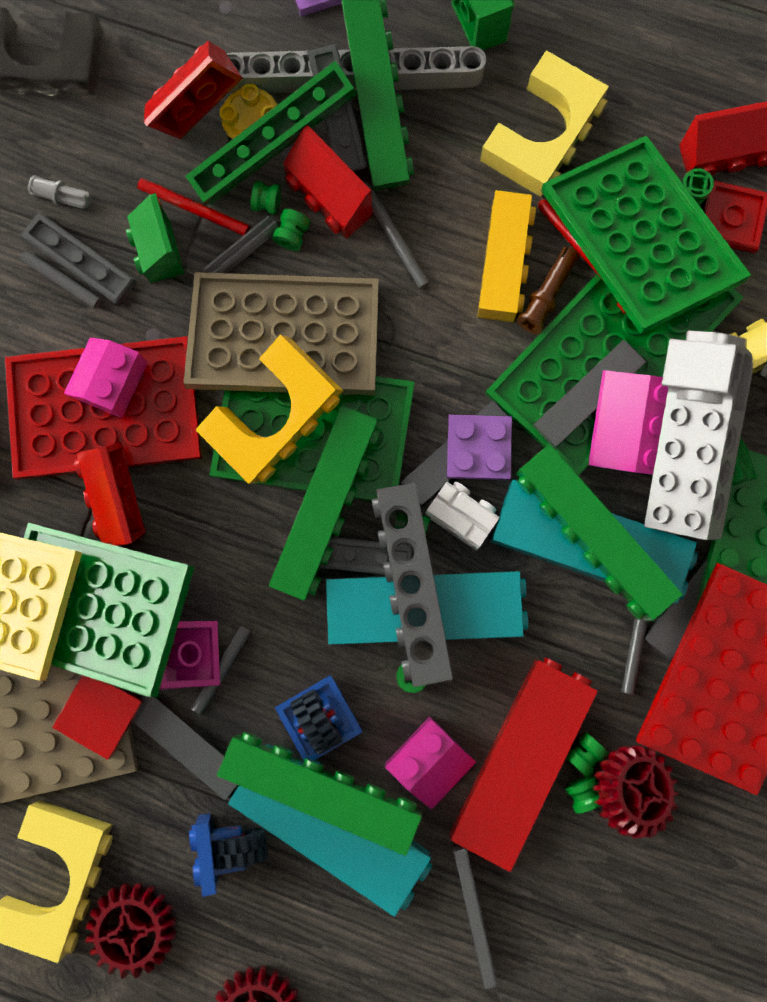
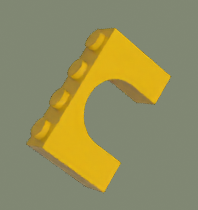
(310, 394)

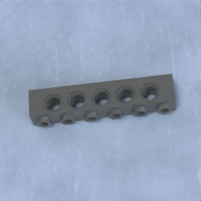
(405, 500)

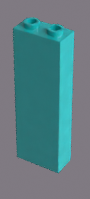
(530, 532)
(468, 605)
(361, 864)

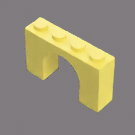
(578, 100)
(81, 843)

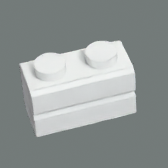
(462, 515)

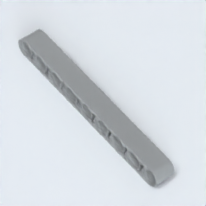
(423, 59)

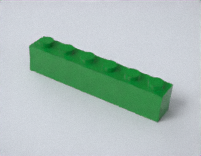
(376, 92)
(271, 134)
(324, 503)
(598, 534)
(320, 793)

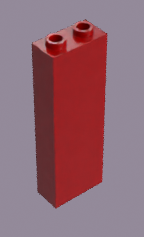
(523, 763)

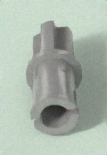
(58, 192)

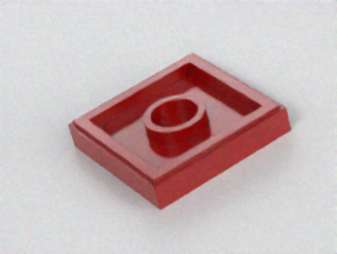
(737, 214)
(98, 715)

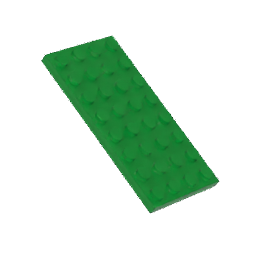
(576, 344)

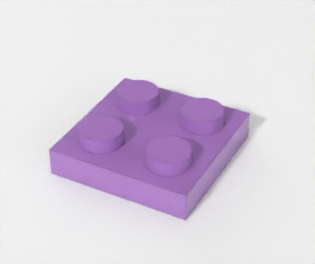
(479, 447)

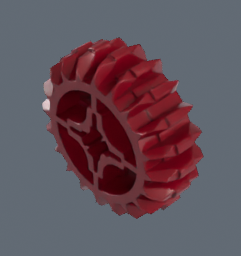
(644, 790)
(104, 938)
(255, 984)

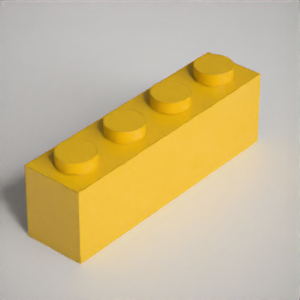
(505, 256)

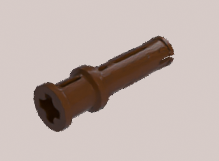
(543, 300)

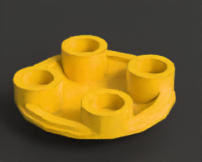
(244, 109)

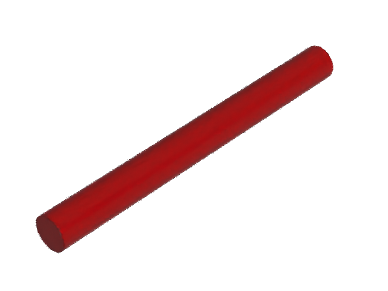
(193, 207)

